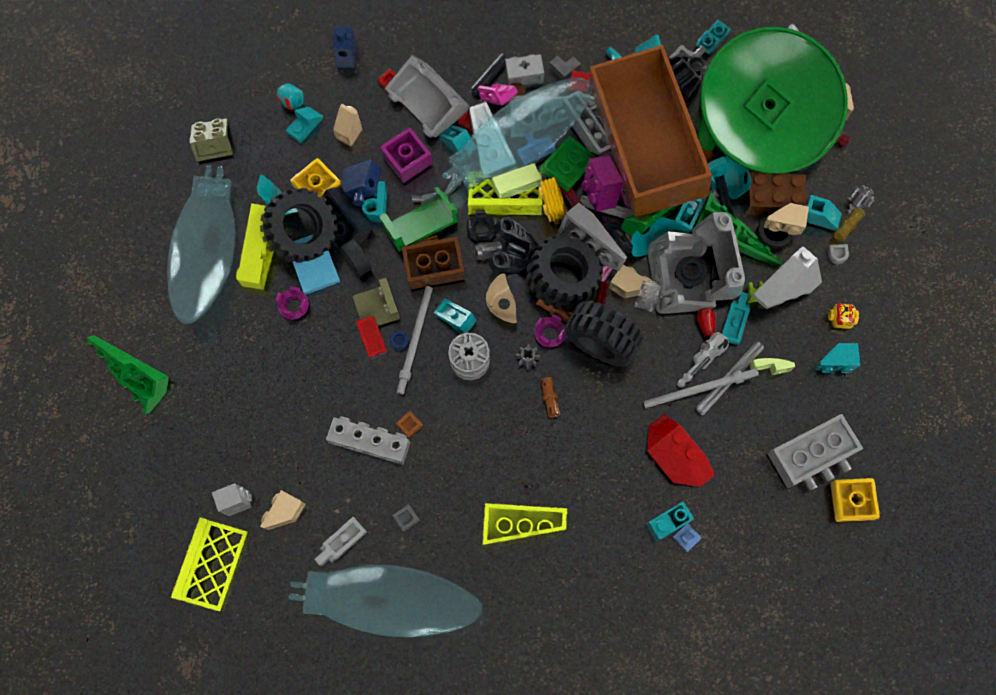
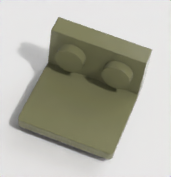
(210, 139)
(377, 303)

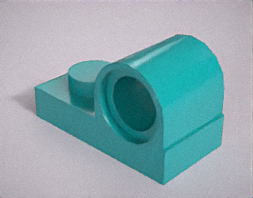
(378, 202)
(456, 316)

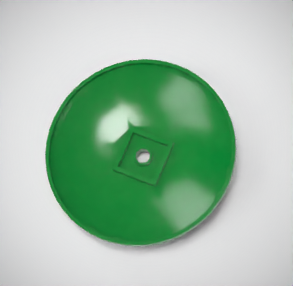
(798, 80)

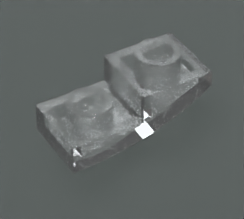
(648, 295)

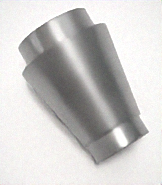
(485, 249)

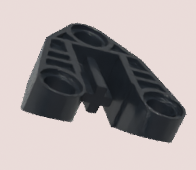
(691, 86)
(519, 247)

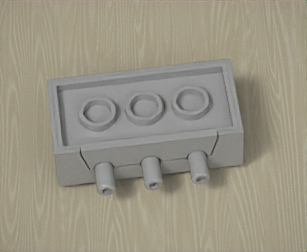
(816, 452)

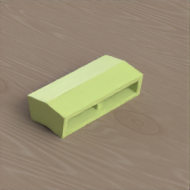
(516, 181)

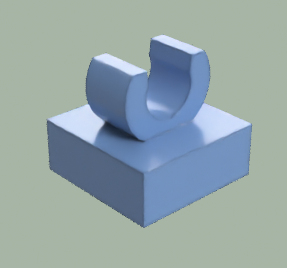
(686, 537)

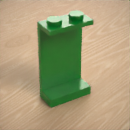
(421, 221)

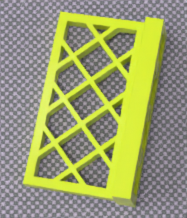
(504, 206)
(192, 559)

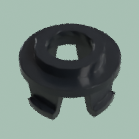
(481, 217)
(688, 280)

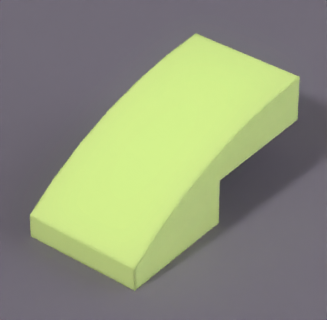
(776, 366)

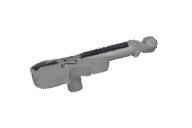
(715, 346)

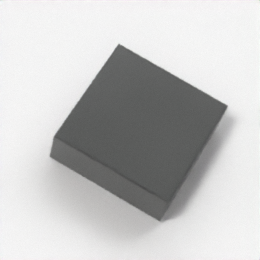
(406, 518)

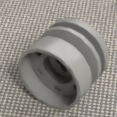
(471, 366)

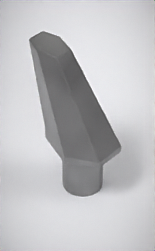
(447, 189)
(425, 197)

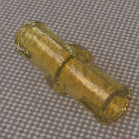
(849, 224)

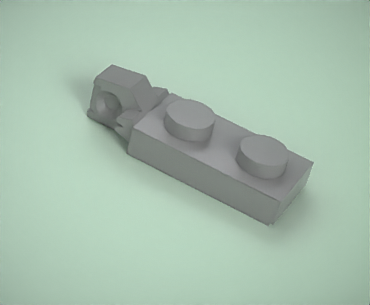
(340, 541)

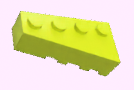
(255, 254)
(517, 521)

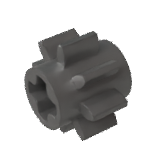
(862, 196)
(527, 362)

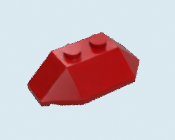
(677, 453)

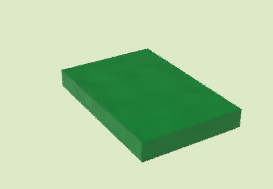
(567, 163)

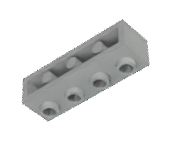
(368, 440)

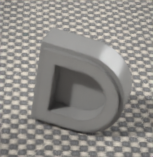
(838, 253)

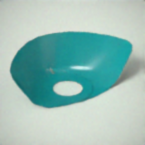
(735, 179)
(268, 191)
(642, 241)

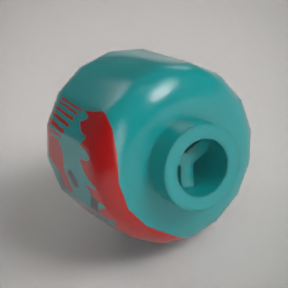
(290, 96)

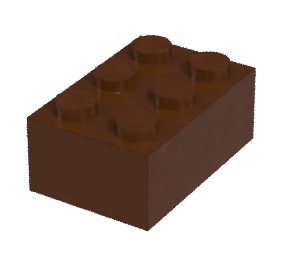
(774, 191)
(433, 263)

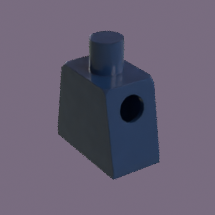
(344, 41)
(361, 181)

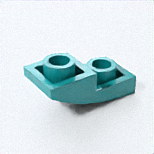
(713, 37)

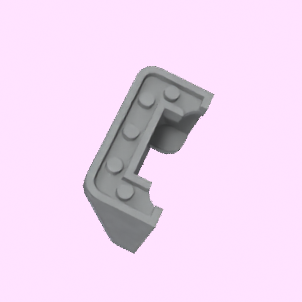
(427, 96)
(719, 233)
(663, 258)

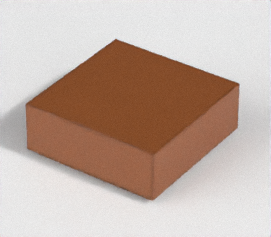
(409, 424)

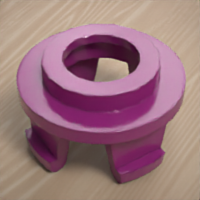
(283, 299)
(555, 322)

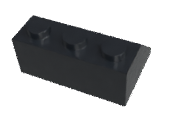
(350, 220)

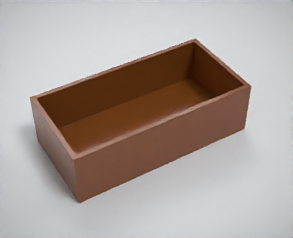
(650, 131)

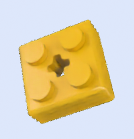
(318, 173)
(553, 201)
(861, 489)

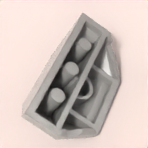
(591, 129)

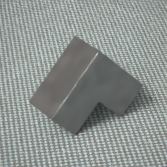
(562, 69)

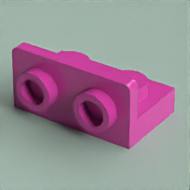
(497, 93)

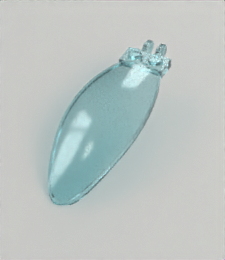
(520, 132)
(201, 247)
(389, 600)

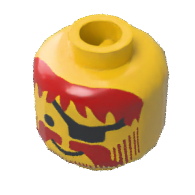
(843, 316)

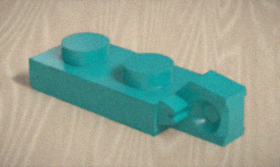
(736, 319)

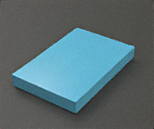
(316, 273)

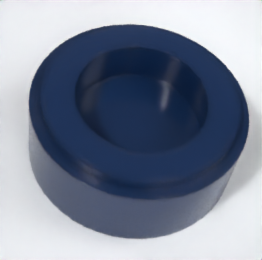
(399, 340)

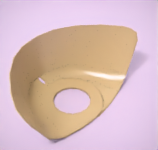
(500, 290)

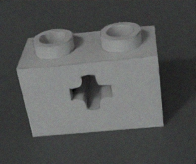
(525, 70)
(232, 499)

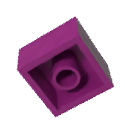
(406, 155)
(602, 183)

